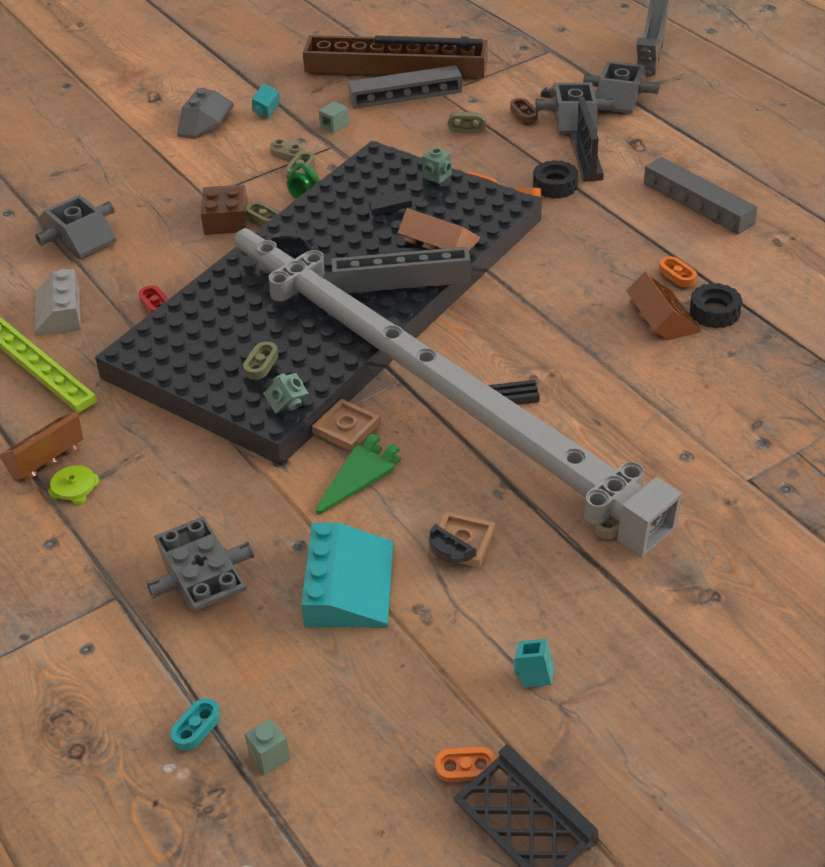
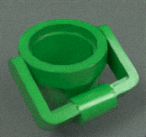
(301, 182)

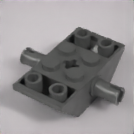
(623, 84)
(565, 104)
(77, 226)
(198, 565)

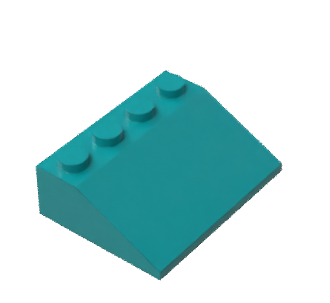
(346, 577)

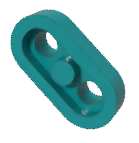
(194, 726)

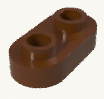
(524, 111)

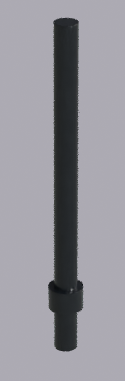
(463, 42)

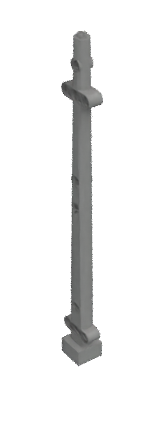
(643, 512)

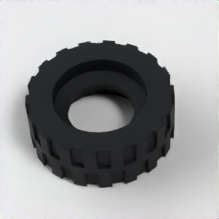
(555, 188)
(715, 294)

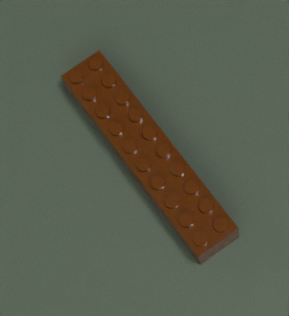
(363, 56)

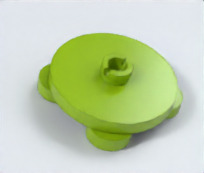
(73, 484)

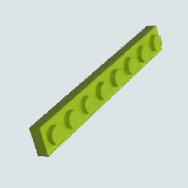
(45, 369)

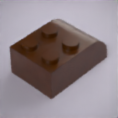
(223, 209)

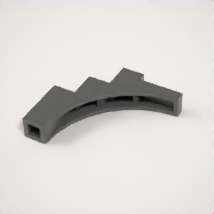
(650, 44)

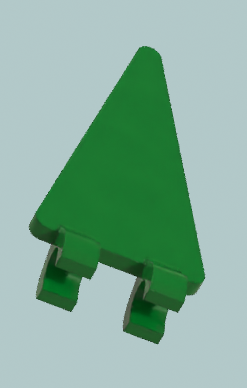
(359, 471)

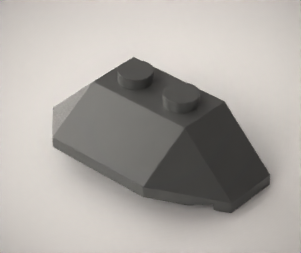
(202, 113)

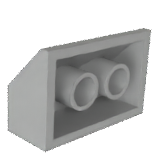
(58, 303)

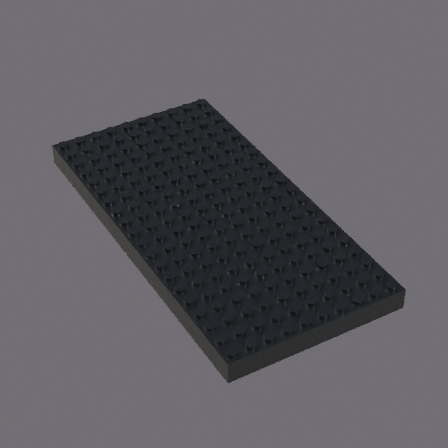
(196, 342)

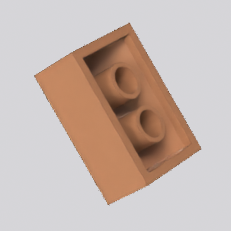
(434, 232)

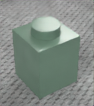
(333, 117)
(267, 746)

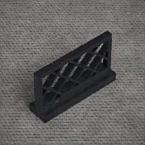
(586, 145)
(540, 792)

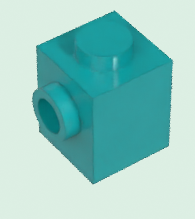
(265, 101)
(534, 663)

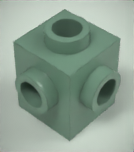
(436, 165)
(285, 393)

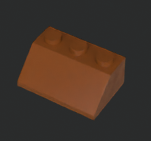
(661, 308)
(43, 447)

